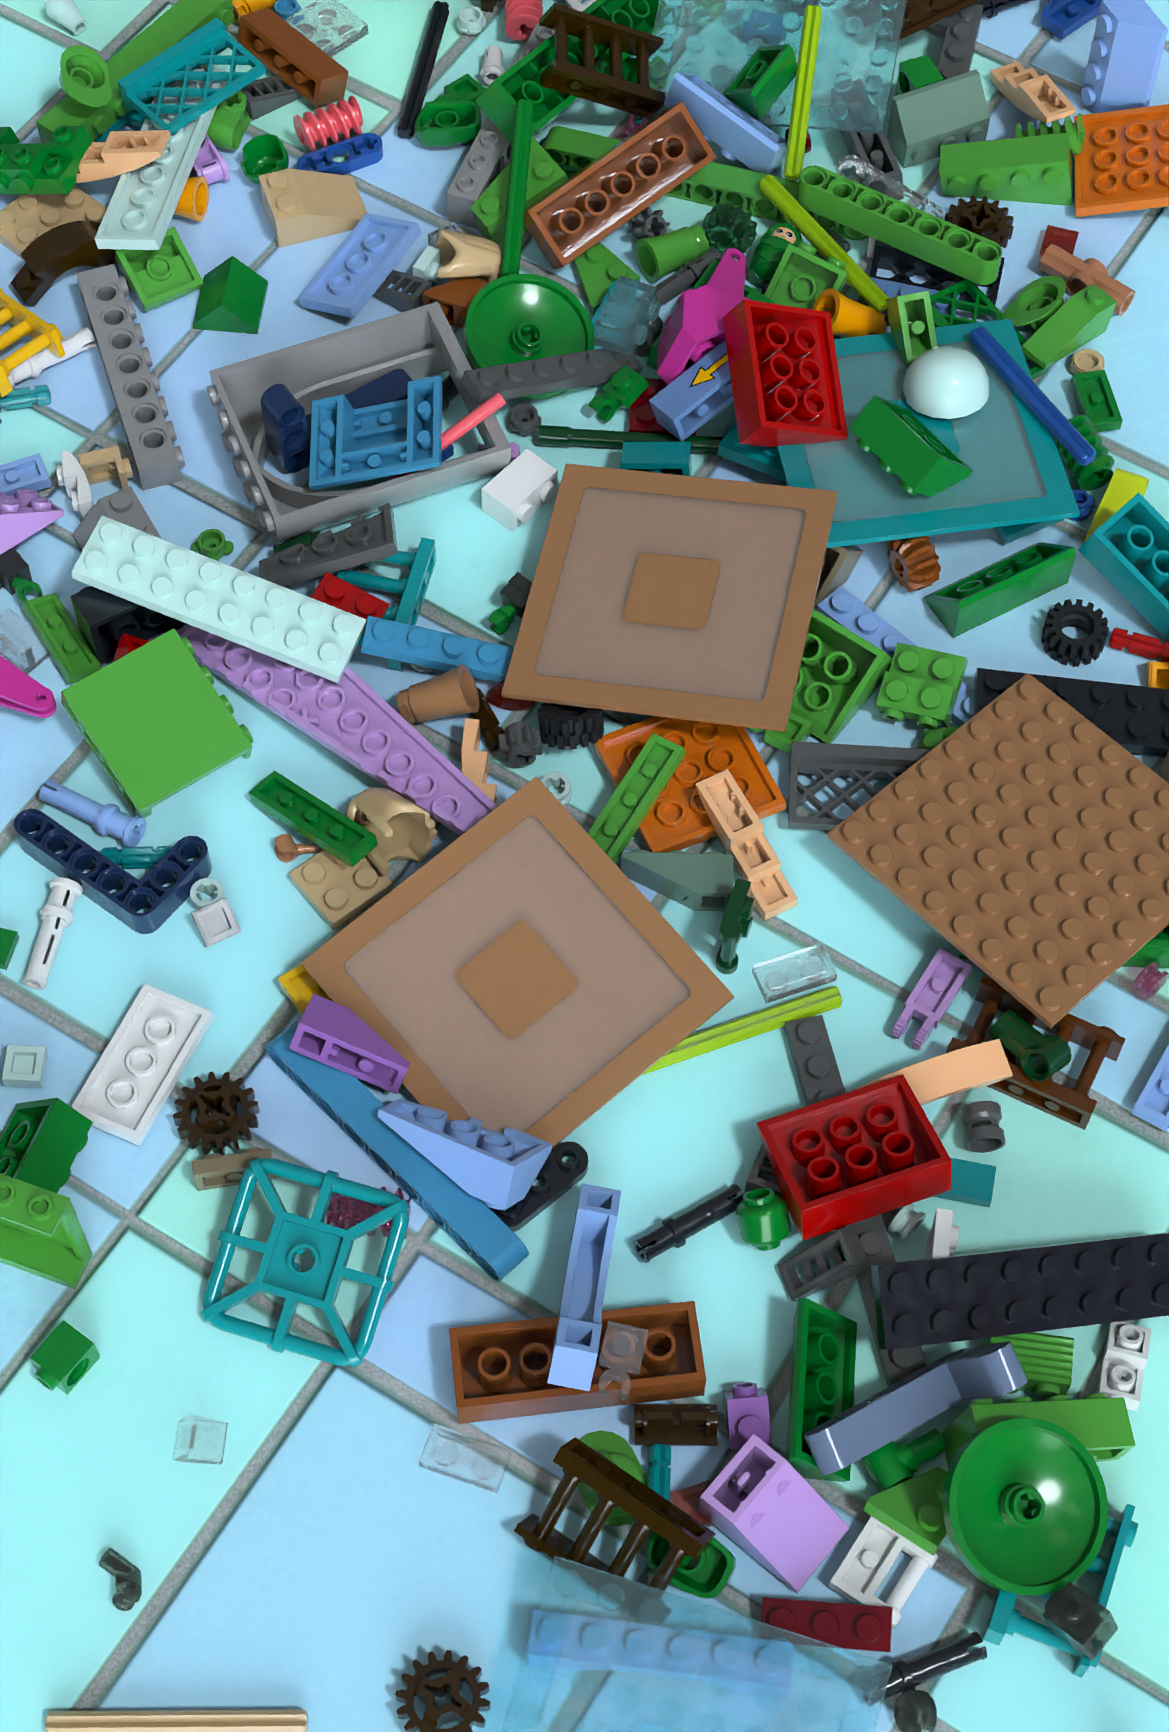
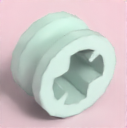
(556, 780)
(206, 886)
(907, 1222)

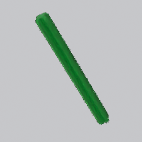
(517, 188)

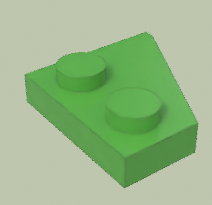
(597, 271)
(914, 1509)

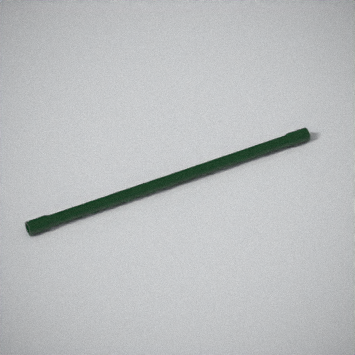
(566, 436)

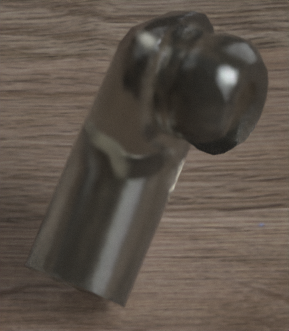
(127, 1579)

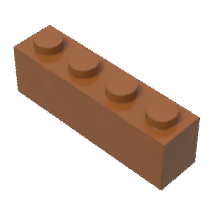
(292, 57)

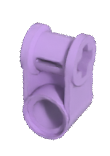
(210, 163)

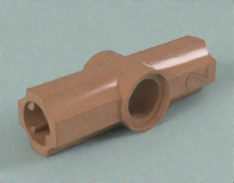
(1081, 274)

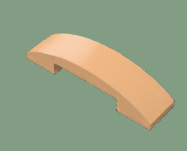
(955, 1071)

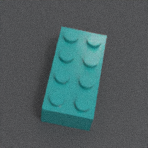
(1134, 558)

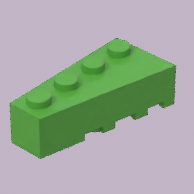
(1010, 169)
(1095, 1421)

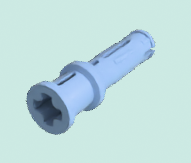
(106, 818)

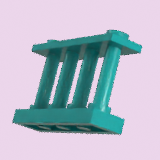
(411, 589)
(1008, 1620)

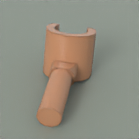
(288, 850)

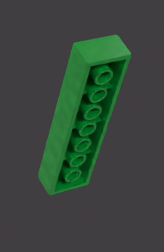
(523, 78)

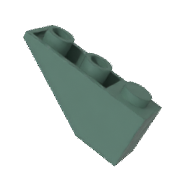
(690, 879)

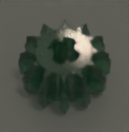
(729, 228)

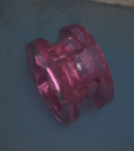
(1150, 980)

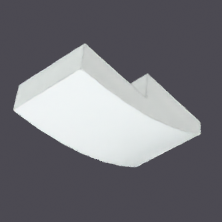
(74, 479)
(1124, 1362)

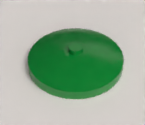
(523, 321)
(1025, 1506)

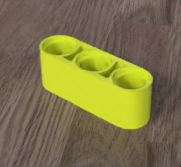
(1120, 490)

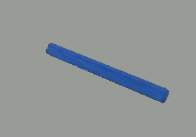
(1033, 396)

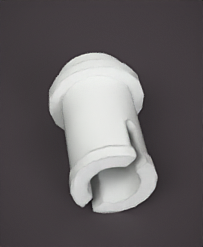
(492, 64)

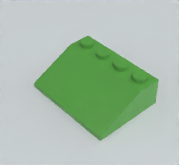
(835, 676)

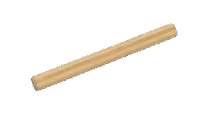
(178, 1721)

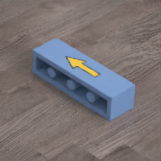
(695, 395)

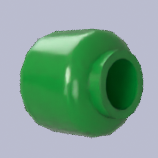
(763, 1218)

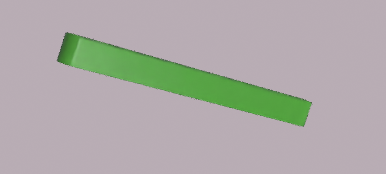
(708, 186)

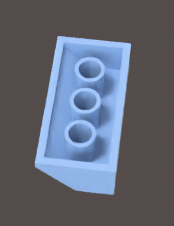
(1123, 56)
(727, 124)

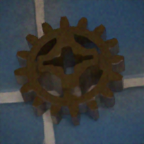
(982, 219)
(218, 1128)
(451, 1683)

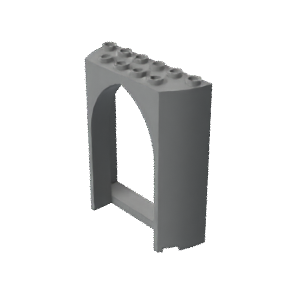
(333, 366)

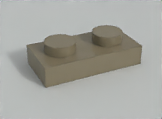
(224, 1171)

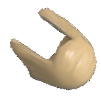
(467, 256)
(400, 826)

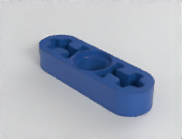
(358, 144)

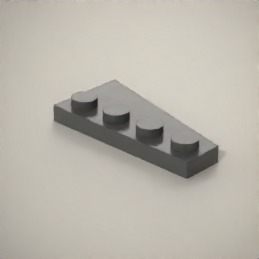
(332, 552)

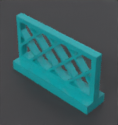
(178, 64)

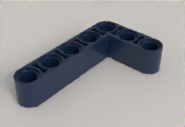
(289, 427)
(109, 876)

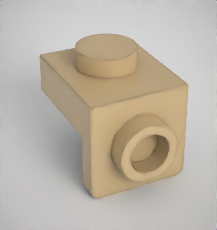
(105, 466)

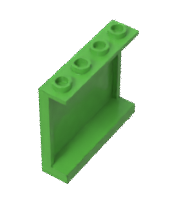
(156, 721)
(41, 1233)

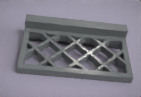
(834, 760)

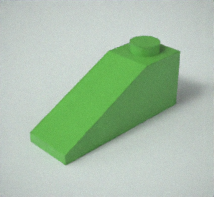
(1071, 326)

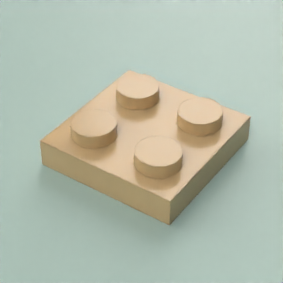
(338, 889)

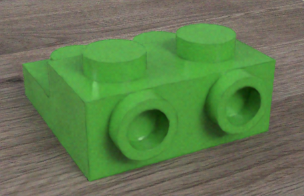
(161, 273)
(804, 277)
(921, 686)

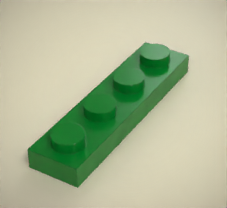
(313, 818)

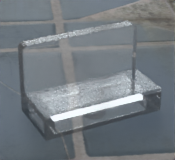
(20, 642)

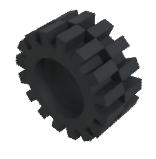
(1079, 617)
(569, 725)

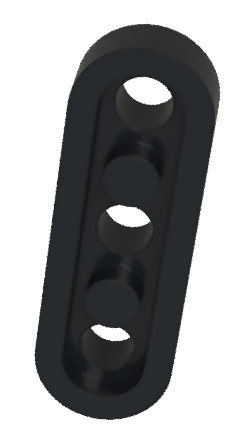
(558, 1179)

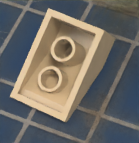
(309, 204)

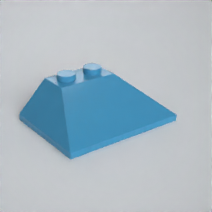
(376, 439)

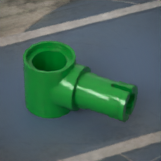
(899, 1461)

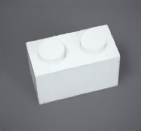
(519, 490)

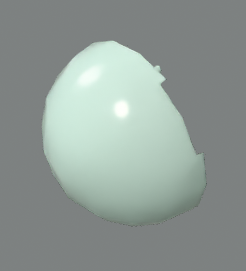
(946, 383)

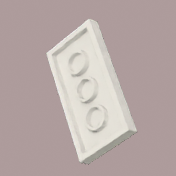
(142, 1064)

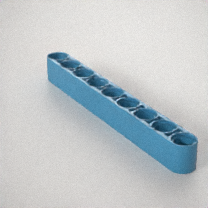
(443, 1200)

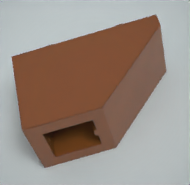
(454, 298)

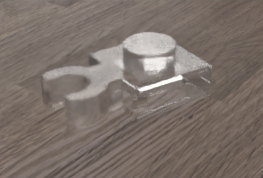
(622, 1353)

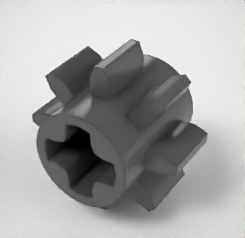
(654, 219)
(520, 744)

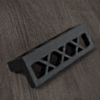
(907, 265)

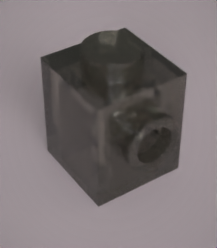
(1079, 1620)

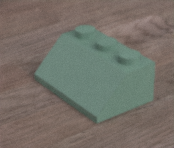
(937, 116)

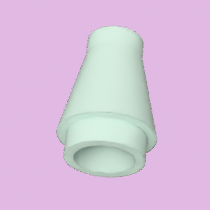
(66, 14)

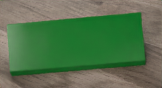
(1002, 586)
(819, 1380)

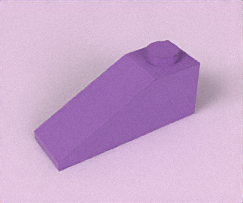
(347, 1043)

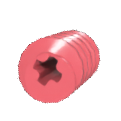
(522, 18)
(329, 123)

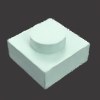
(428, 264)
(24, 1066)

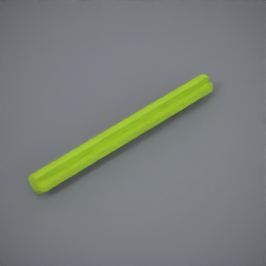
(802, 92)
(822, 241)
(751, 1025)

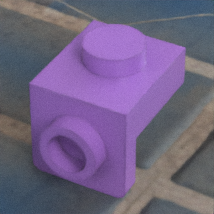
(747, 1414)

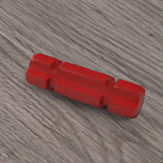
(1139, 644)

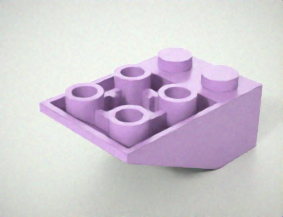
(23, 516)
(773, 1513)

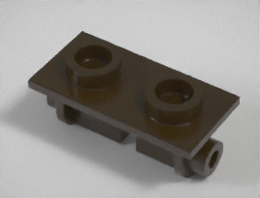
(675, 1424)

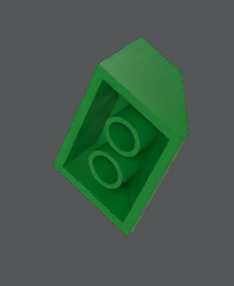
(907, 448)
(42, 1142)

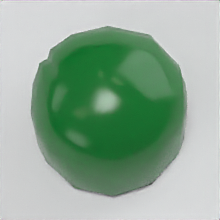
(263, 156)

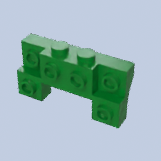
(42, 166)

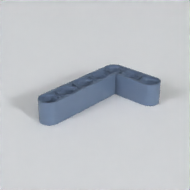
(876, 1421)

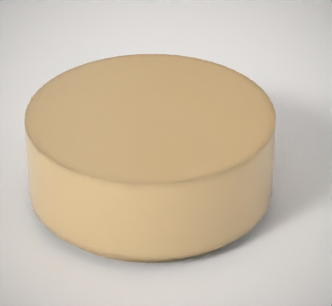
(1086, 361)

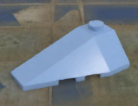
(480, 1160)

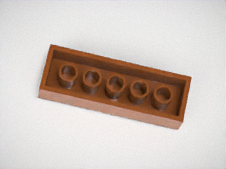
(617, 185)
(506, 1365)

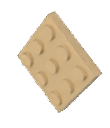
(37, 213)

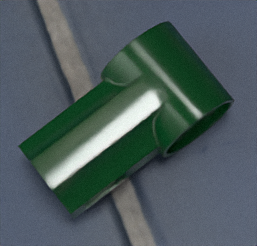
(1038, 1054)

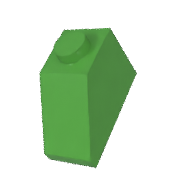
(912, 324)

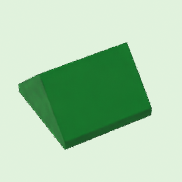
(763, 79)
(231, 299)

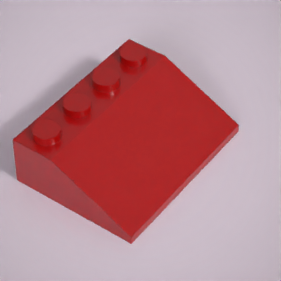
(784, 375)
(855, 1156)

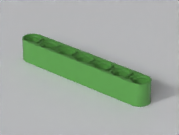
(899, 225)

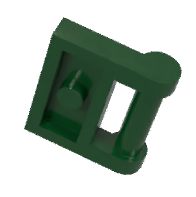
(734, 925)

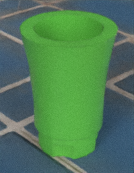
(669, 251)

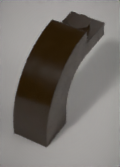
(56, 253)

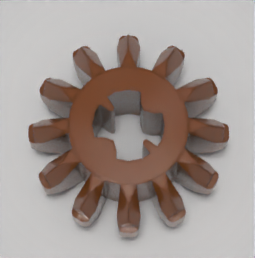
(914, 562)

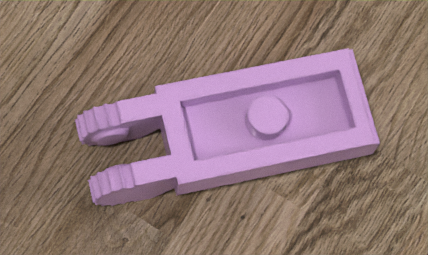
(933, 995)

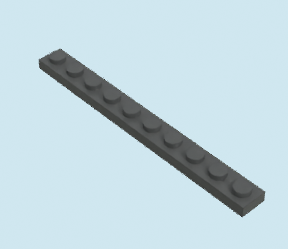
(819, 1082)

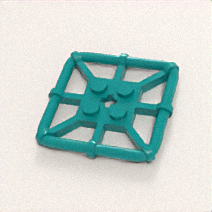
(318, 1284)

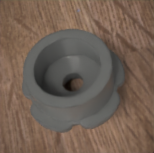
(524, 419)

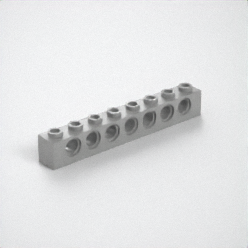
(486, 157)
(129, 377)

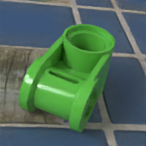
(229, 122)

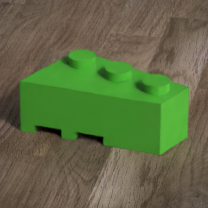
(490, 207)

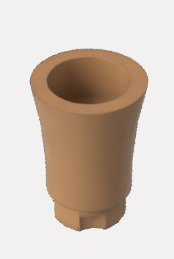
(439, 696)

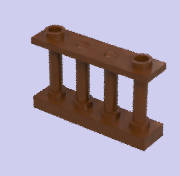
(1067, 1104)

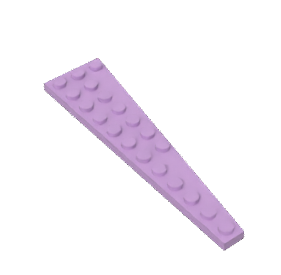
(350, 723)

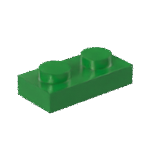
(1096, 400)

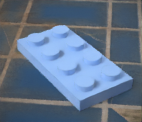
(360, 265)

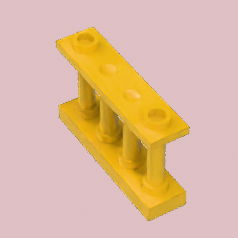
(24, 322)

